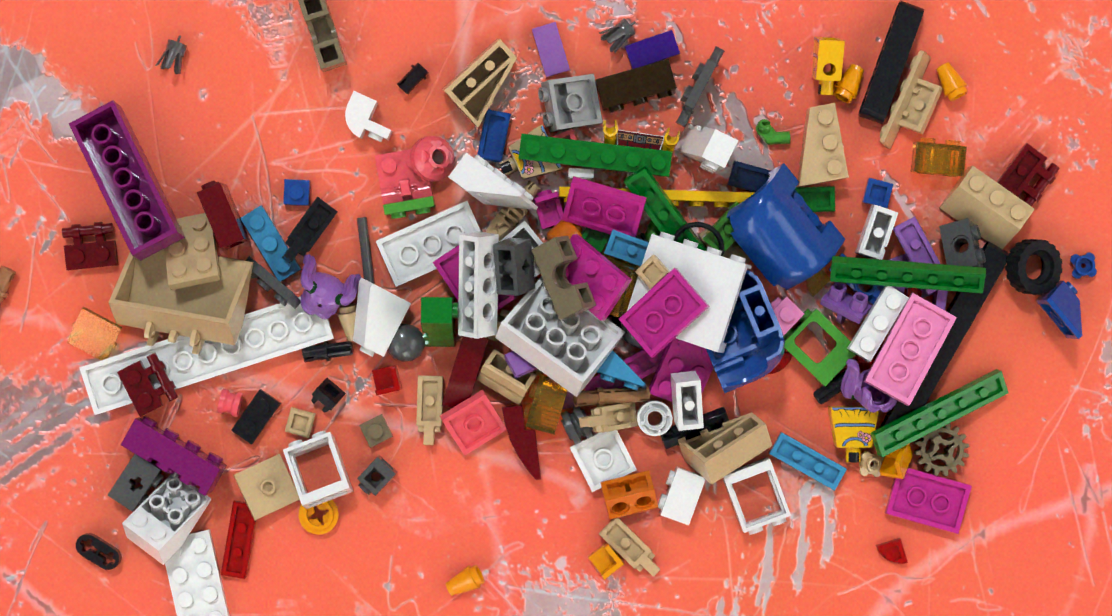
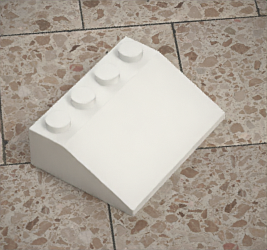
(562, 349)

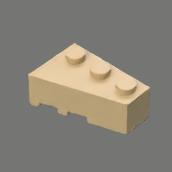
(726, 448)

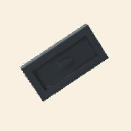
(256, 416)

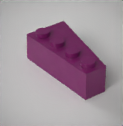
(174, 454)

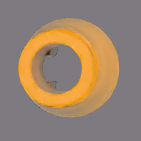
(951, 82)
(848, 86)
(465, 581)

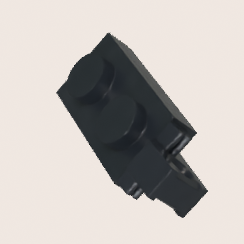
(309, 229)
(711, 421)

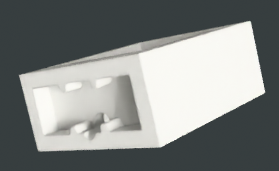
(325, 493)
(777, 517)

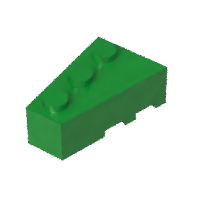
(438, 321)

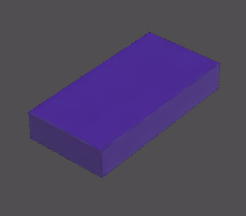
(652, 49)

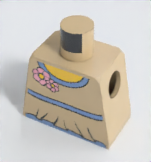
(527, 168)

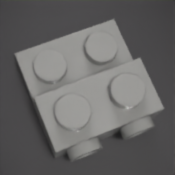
(570, 102)

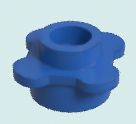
(1088, 260)

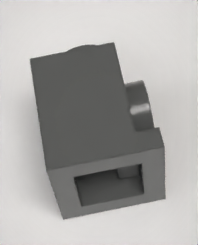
(386, 471)

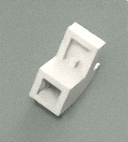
(359, 115)

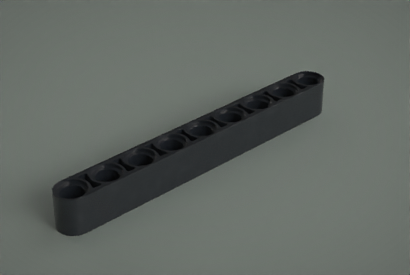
(964, 307)

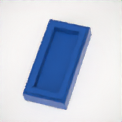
(494, 135)

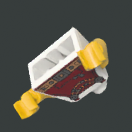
(640, 140)

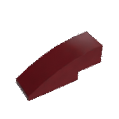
(465, 370)
(522, 439)

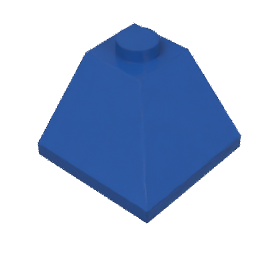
(1063, 309)

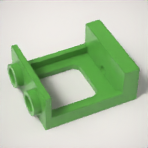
(834, 361)

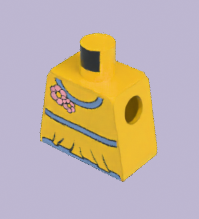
(827, 51)
(852, 429)

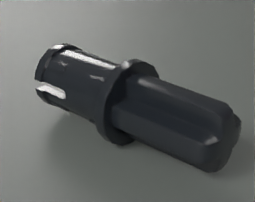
(327, 351)
(830, 390)

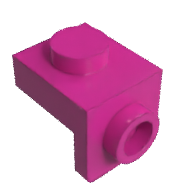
(549, 209)

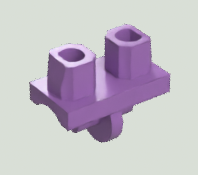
(845, 305)

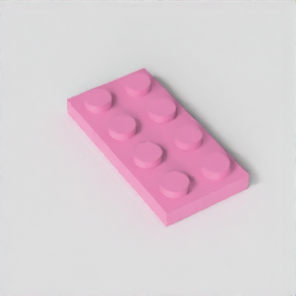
(910, 349)

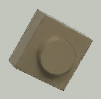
(376, 430)

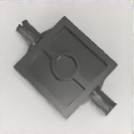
(693, 93)

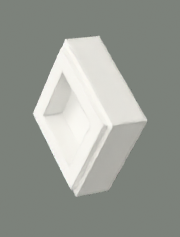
(587, 174)

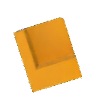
(897, 463)
(606, 560)

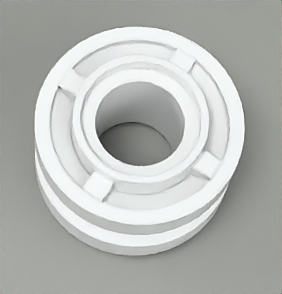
(666, 418)

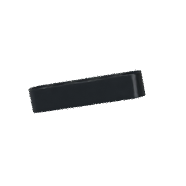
(891, 62)

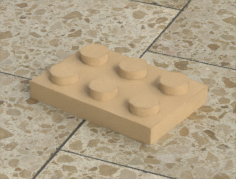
(194, 257)

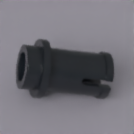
(412, 78)

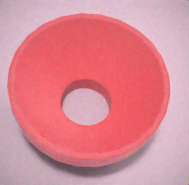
(422, 160)

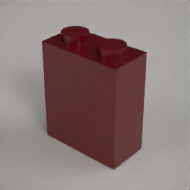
(222, 215)

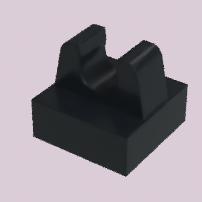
(327, 394)

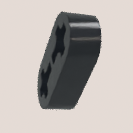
(95, 556)

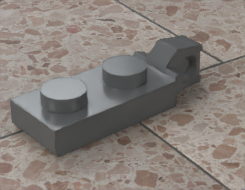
(268, 281)

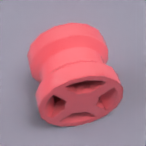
(230, 402)

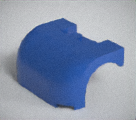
(783, 232)
(752, 338)

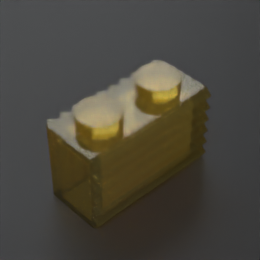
(938, 159)
(546, 405)

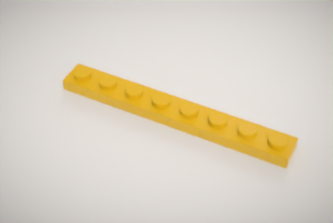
(695, 198)

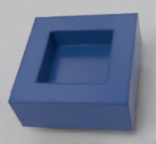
(296, 192)
(877, 192)

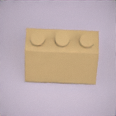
(988, 205)

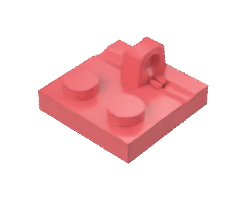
(398, 179)
(473, 422)

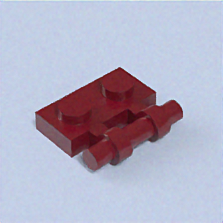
(1022, 170)
(89, 255)
(140, 387)

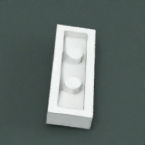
(877, 323)

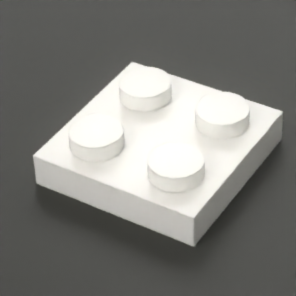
(602, 458)

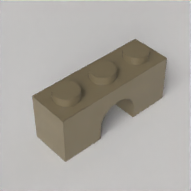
(323, 34)
(552, 262)

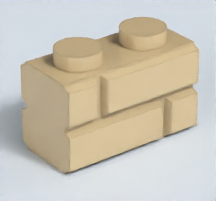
(500, 378)

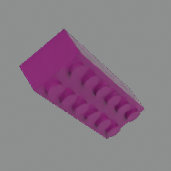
(126, 180)

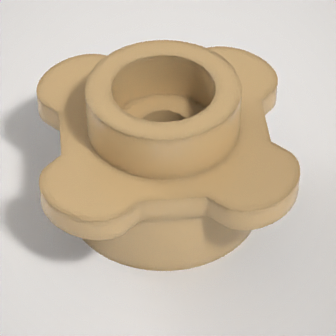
(866, 459)

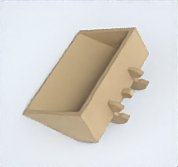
(200, 311)

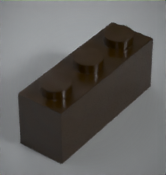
(636, 85)

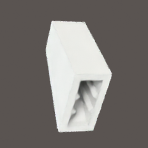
(377, 317)

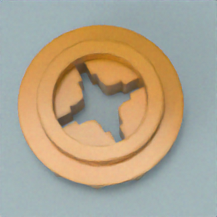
(314, 525)

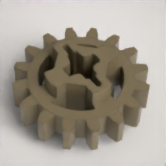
(947, 457)

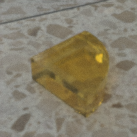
(817, 282)

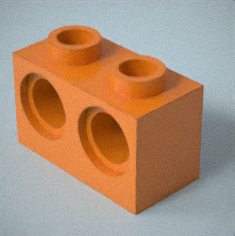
(629, 494)

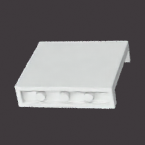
(711, 275)

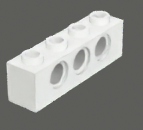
(477, 285)

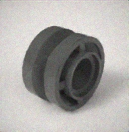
(572, 425)

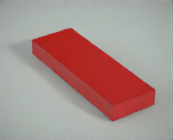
(238, 541)

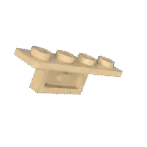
(914, 103)

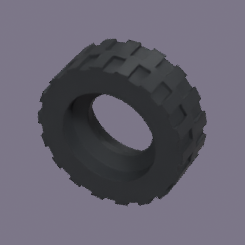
(1017, 266)

